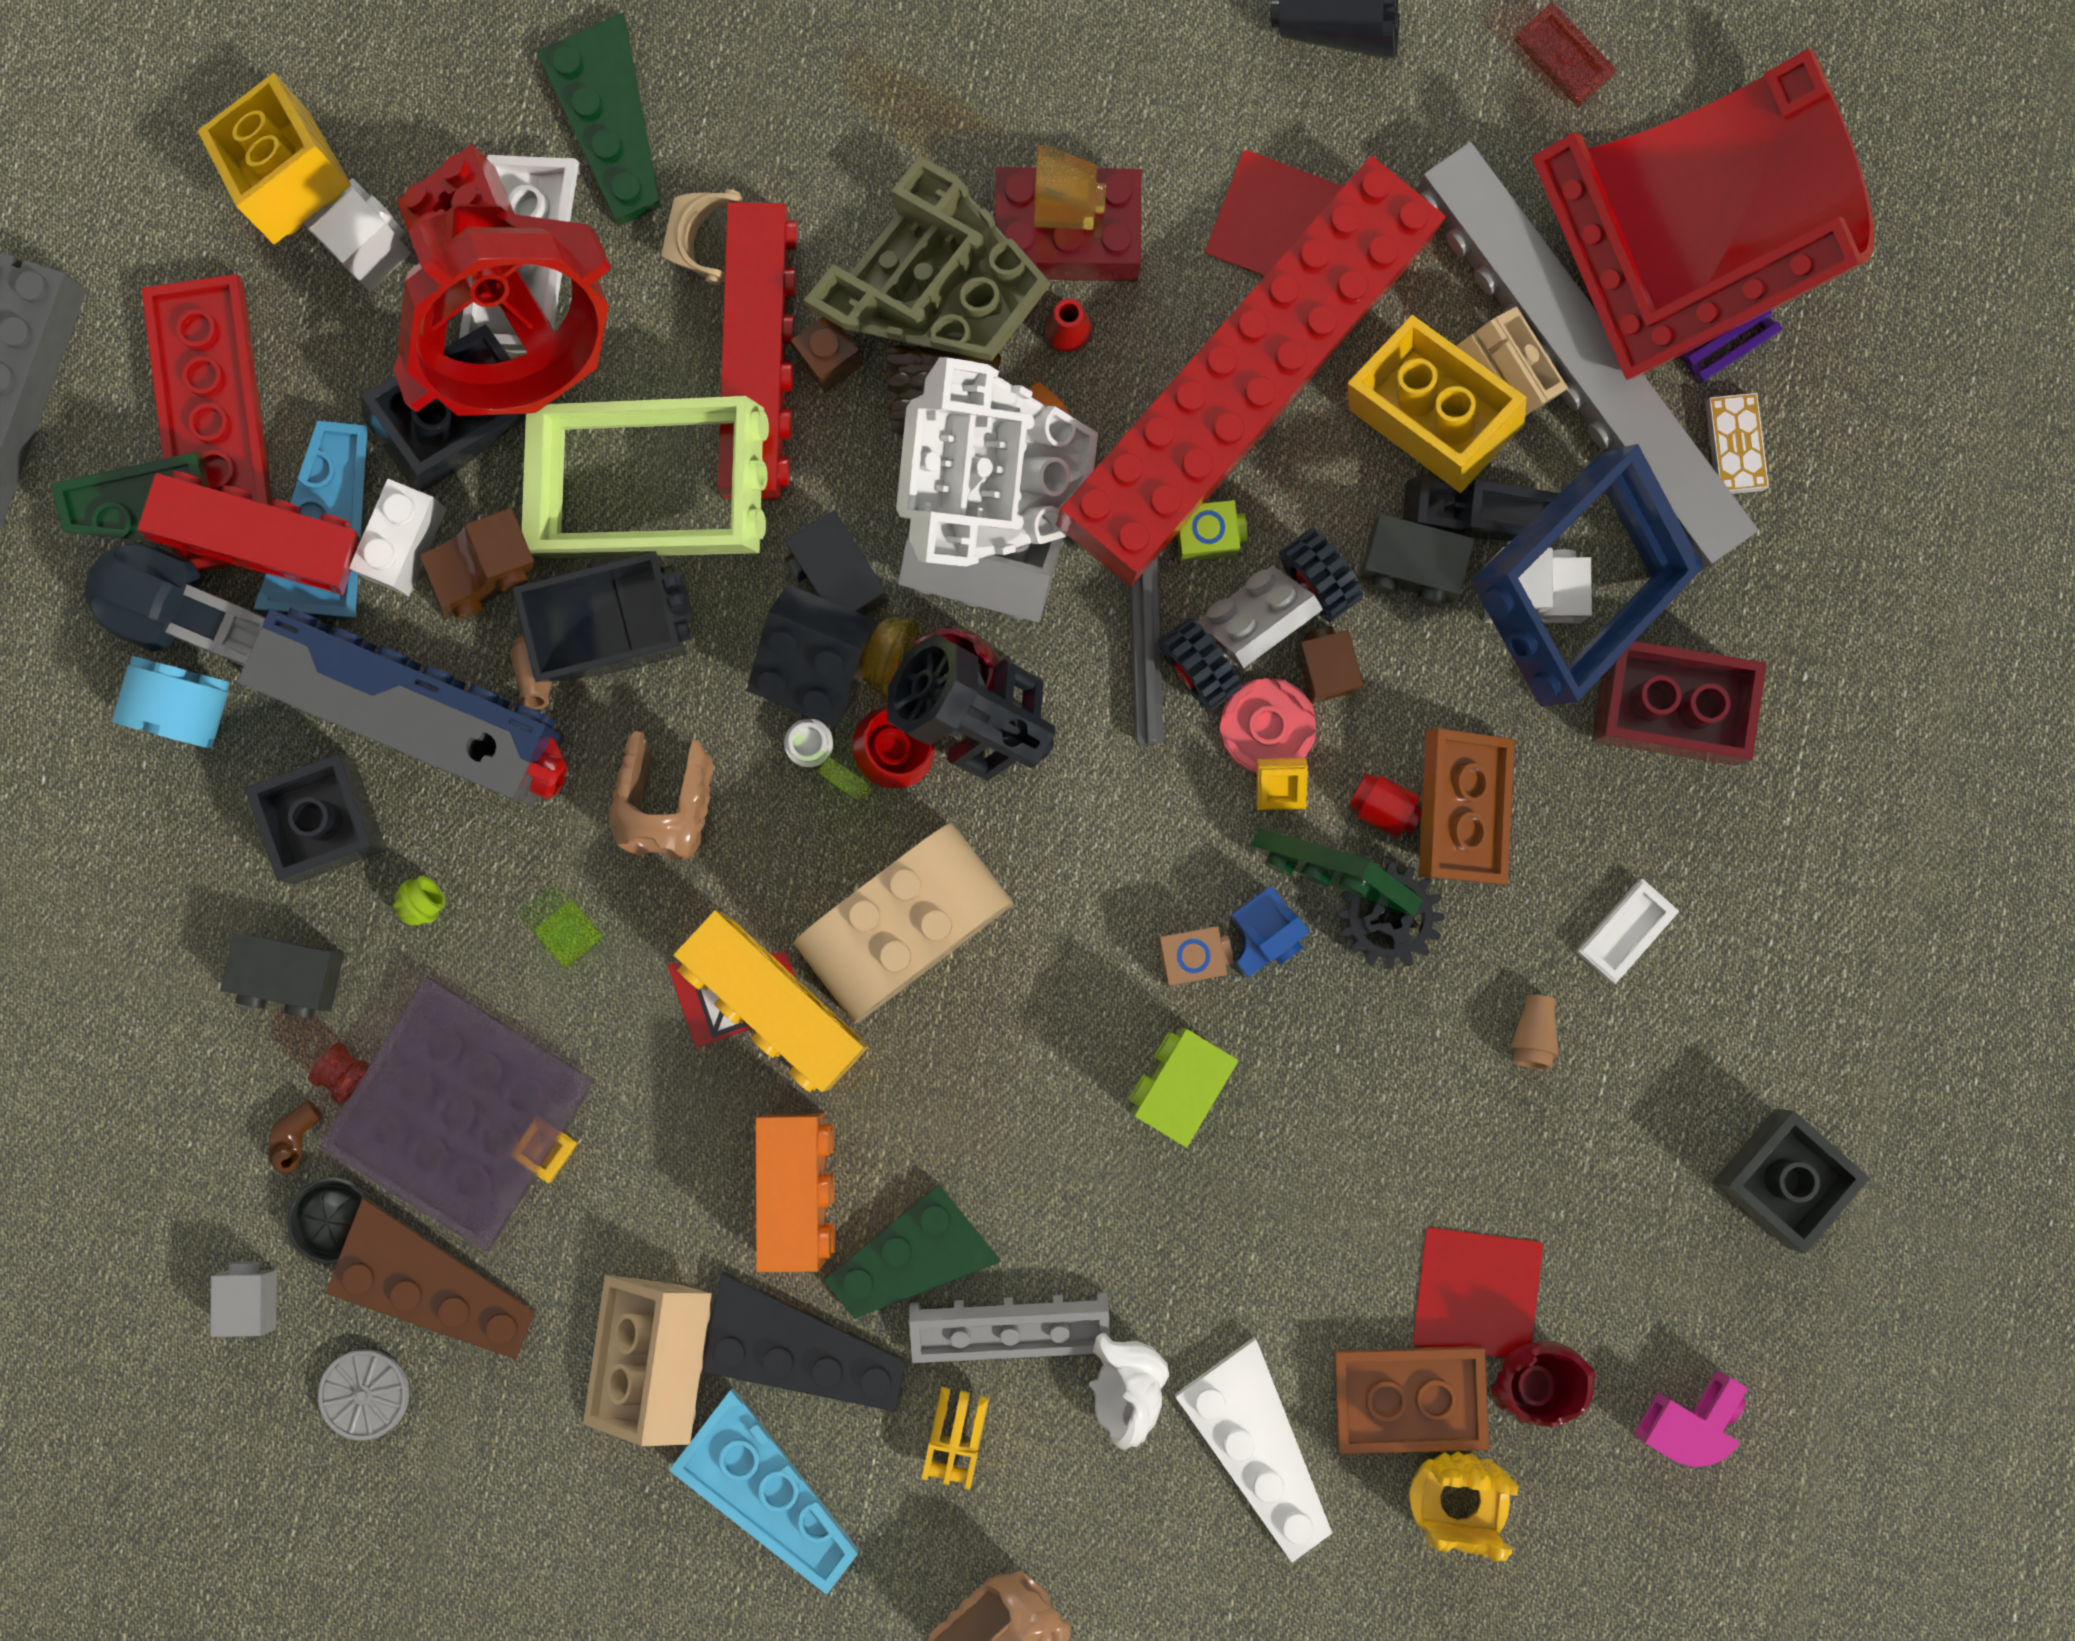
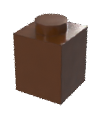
(827, 353)
(1329, 664)

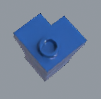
(1267, 932)

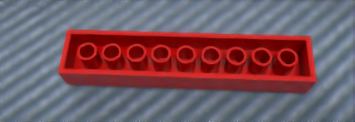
(1249, 371)

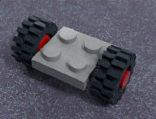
(1260, 617)

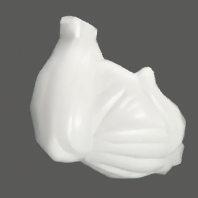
(1128, 1389)

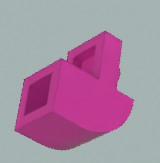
(1695, 1436)

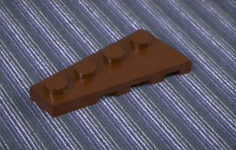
(413, 1280)

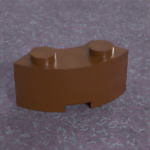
(478, 564)

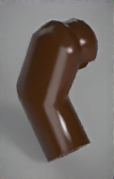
(287, 1137)

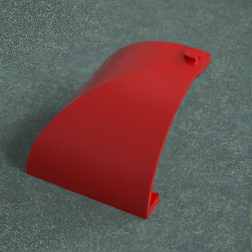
(1712, 213)

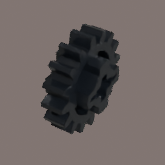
(1398, 937)

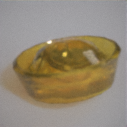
(886, 651)

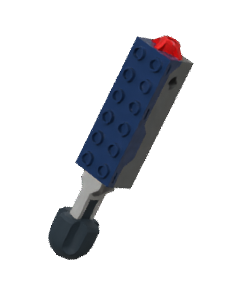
(155, 597)

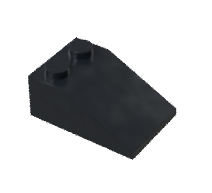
(434, 439)

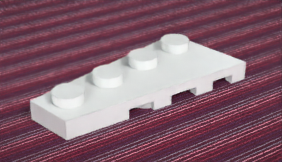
(1251, 1436)

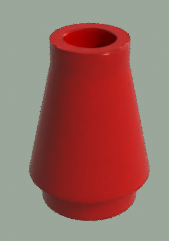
(1068, 335)

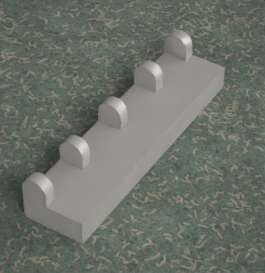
(1007, 1330)

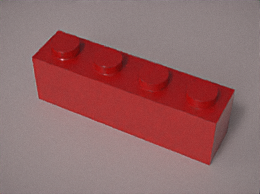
(249, 533)

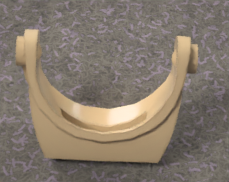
(684, 221)

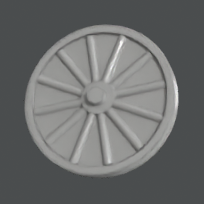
(363, 1394)

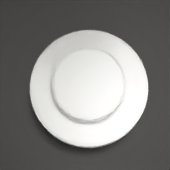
(808, 743)

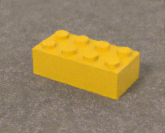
(771, 1001)

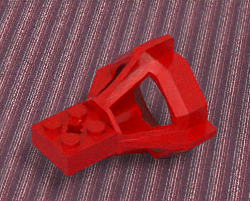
(473, 253)

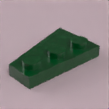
(115, 499)

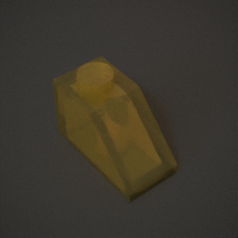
(1066, 190)

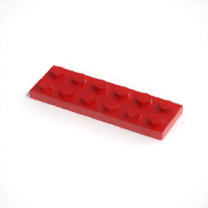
(207, 385)

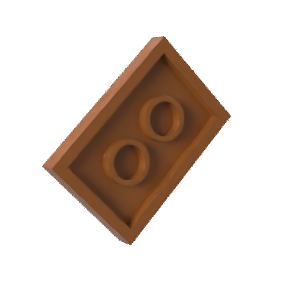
(1466, 807)
(1411, 1400)

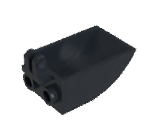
(604, 618)

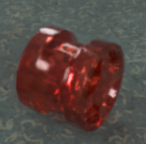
(338, 1072)

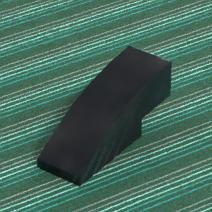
(1479, 511)

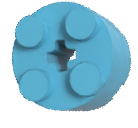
(171, 702)

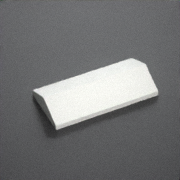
(535, 189)

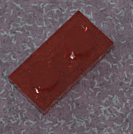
(1565, 54)

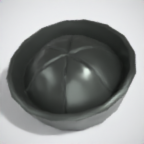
(323, 1217)

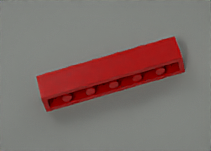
(758, 331)

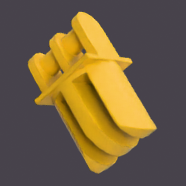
(955, 1444)

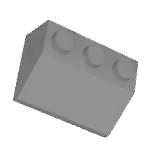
(1002, 583)

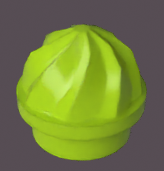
(419, 901)

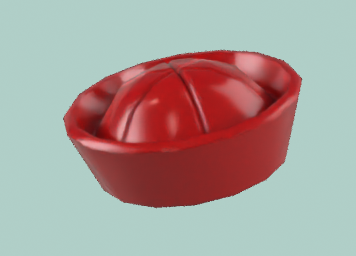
(880, 754)

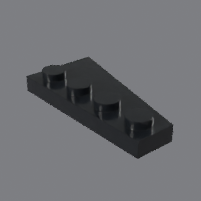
(783, 1347)

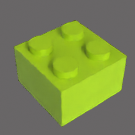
(1182, 1085)

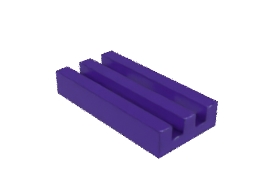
(1692, 360)

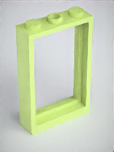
(545, 476)

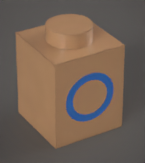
(1194, 955)

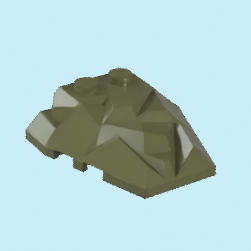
(935, 273)

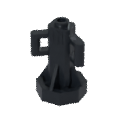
(944, 695)

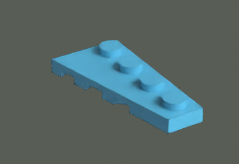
(759, 1489)

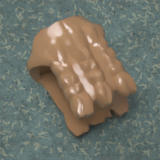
(668, 834)
(1004, 1610)

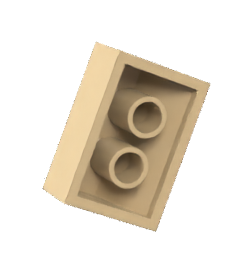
(647, 1361)

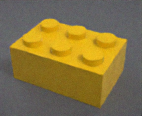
(273, 159)
(1436, 403)

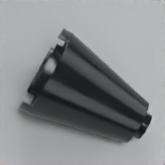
(1345, 25)

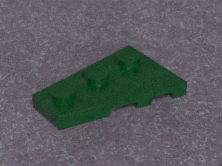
(1335, 868)
(912, 1255)

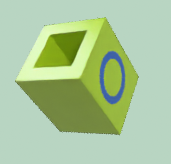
(1212, 532)

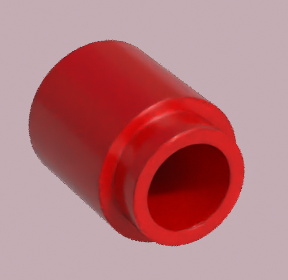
(1386, 805)

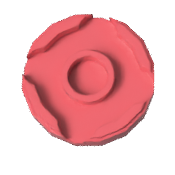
(1267, 723)

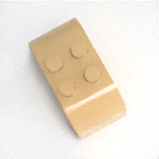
(902, 922)

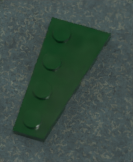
(602, 101)

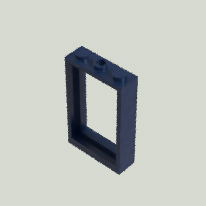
(1656, 536)

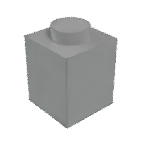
(243, 1301)

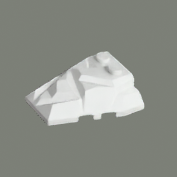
(986, 465)

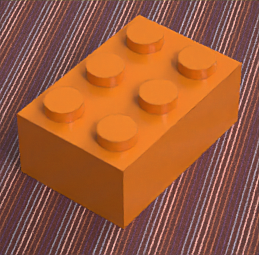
(793, 1192)

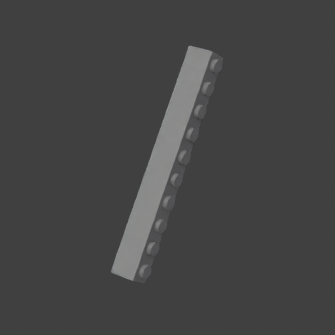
(1525, 273)

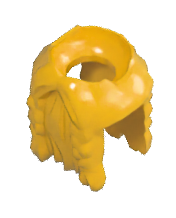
(1482, 1528)

